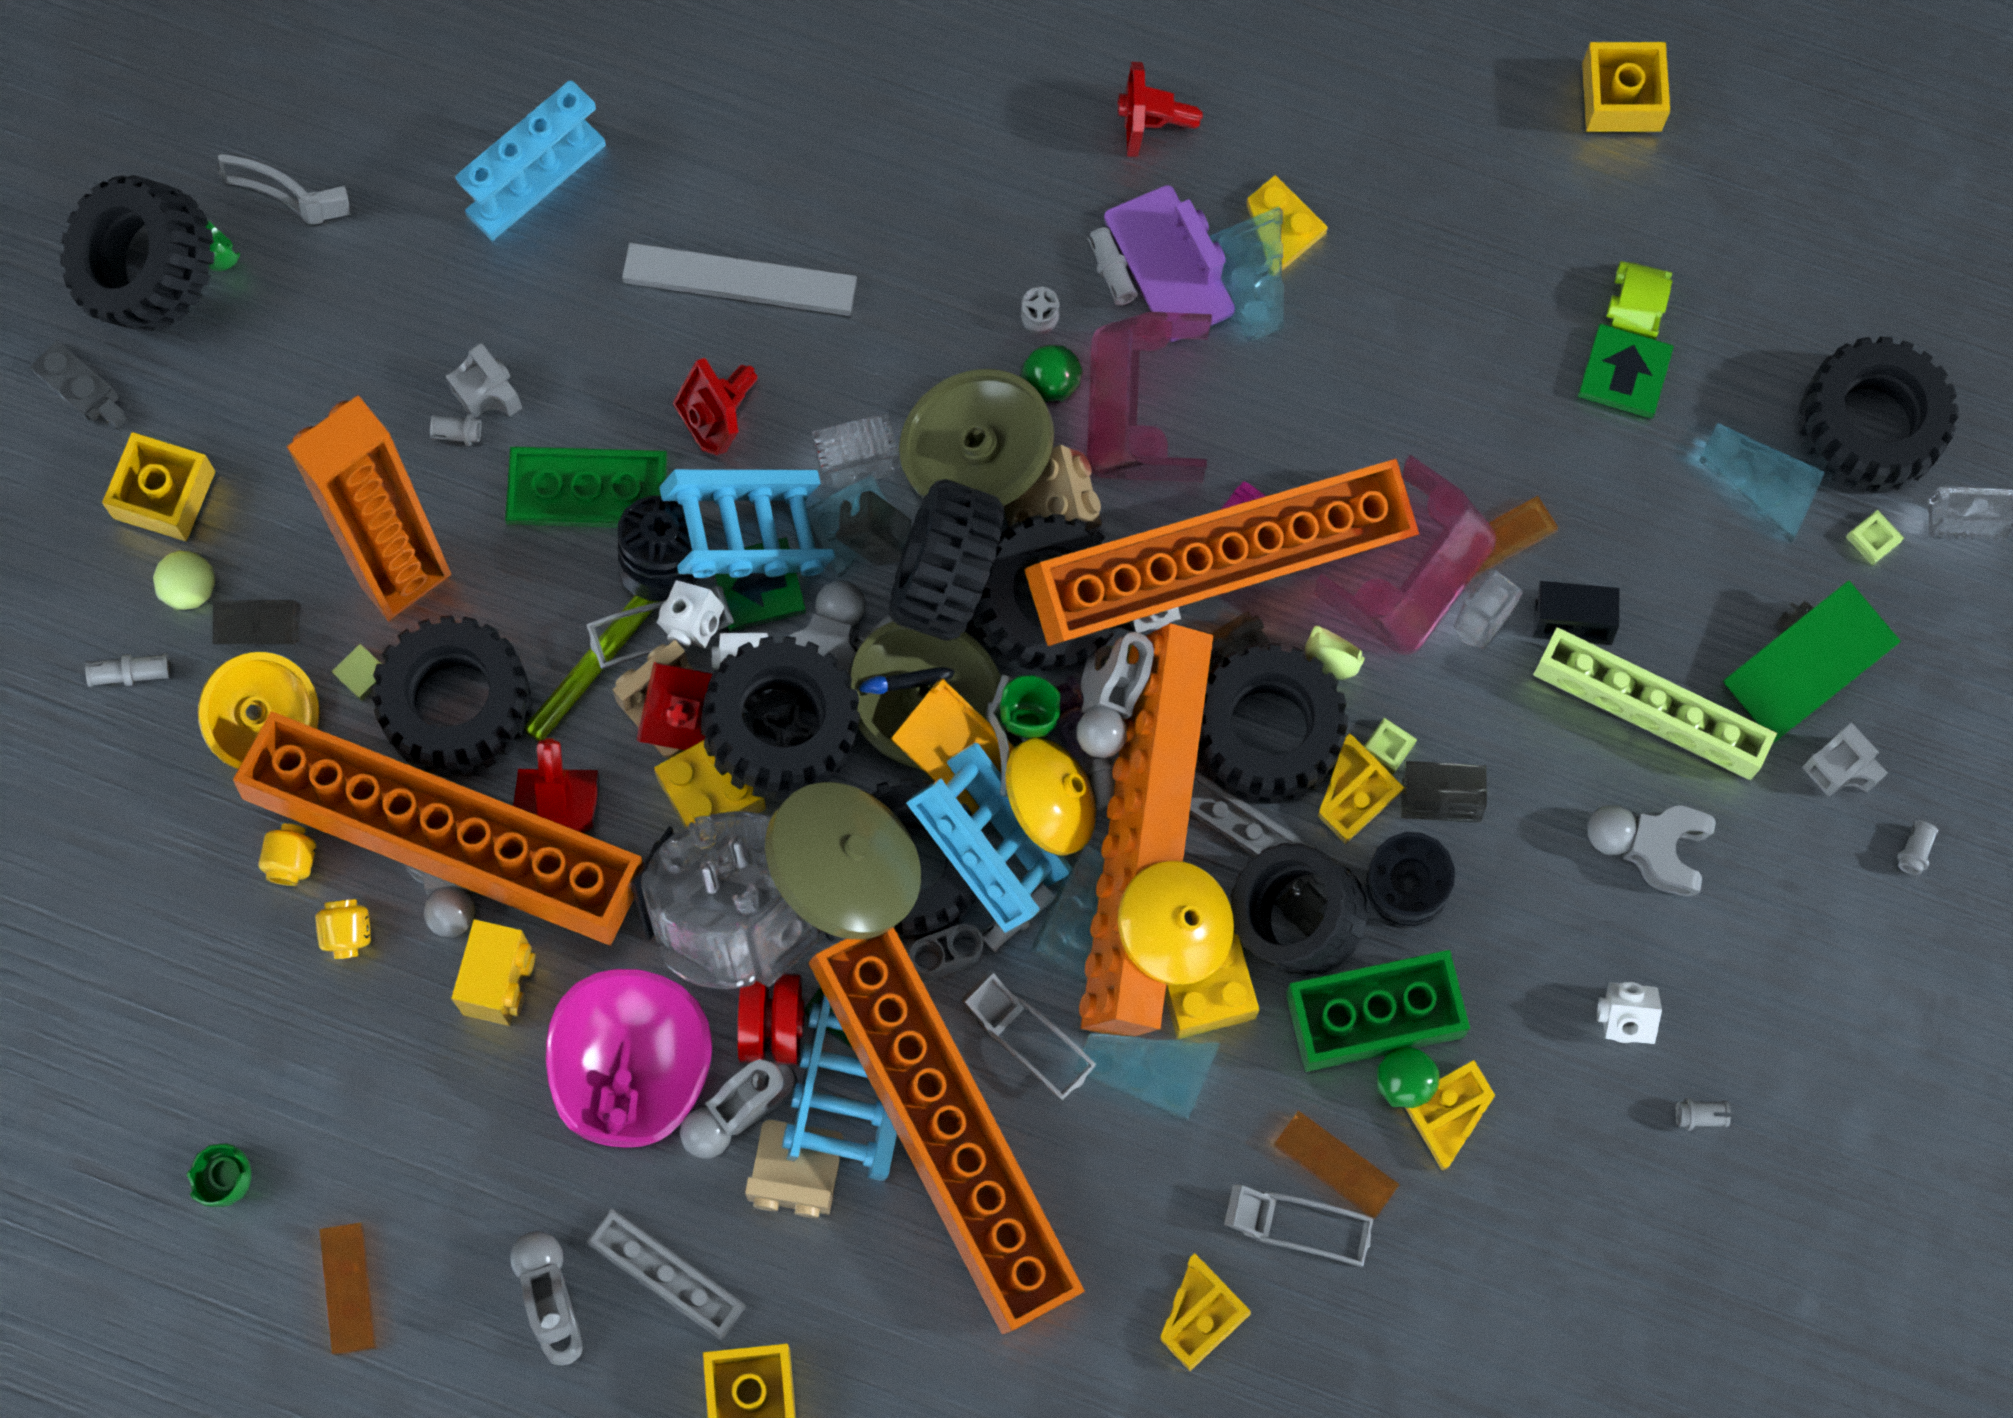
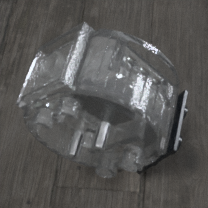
(717, 905)

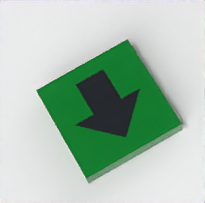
(1625, 371)
(761, 598)

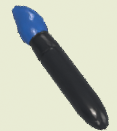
(901, 681)

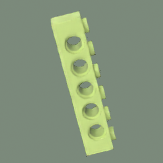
(1655, 704)

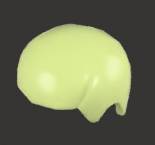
(184, 580)
(1335, 652)

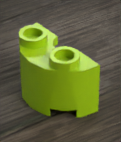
(1640, 300)

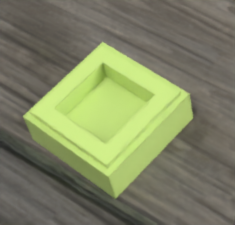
(1874, 537)
(357, 672)
(1390, 745)

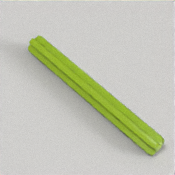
(585, 672)

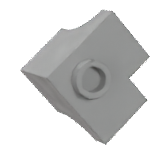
(483, 384)
(1846, 762)

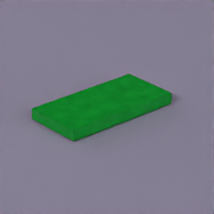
(579, 484)
(1811, 660)

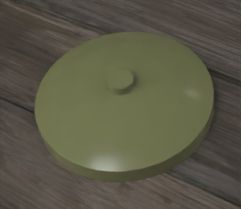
(979, 432)
(902, 650)
(842, 860)

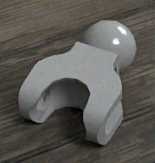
(838, 610)
(1112, 694)
(1652, 843)
(448, 908)
(736, 1107)
(537, 1262)

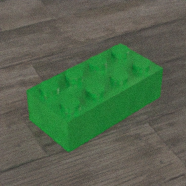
(1377, 1010)

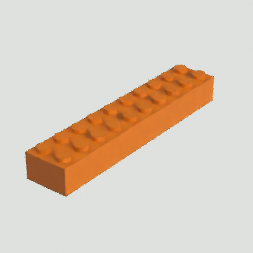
(370, 506)
(1220, 552)
(1146, 822)
(439, 827)
(946, 1128)

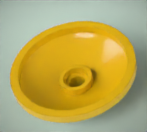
(256, 680)
(1050, 796)
(1156, 929)

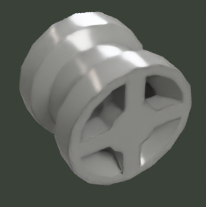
(1040, 300)

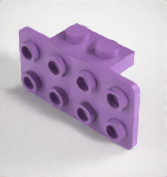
(1171, 254)

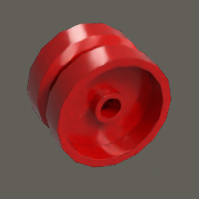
(771, 1018)

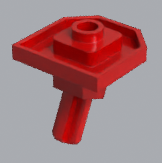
(1150, 108)
(711, 404)
(673, 707)
(556, 792)

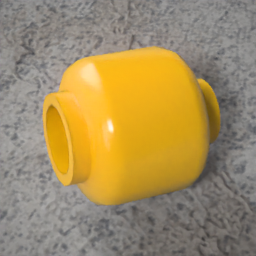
(287, 855)
(343, 928)

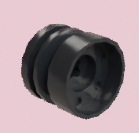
(650, 547)
(1413, 856)

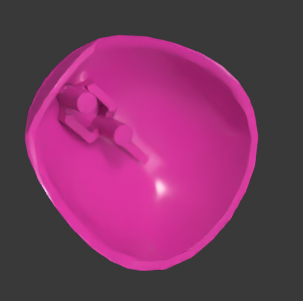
(627, 1057)

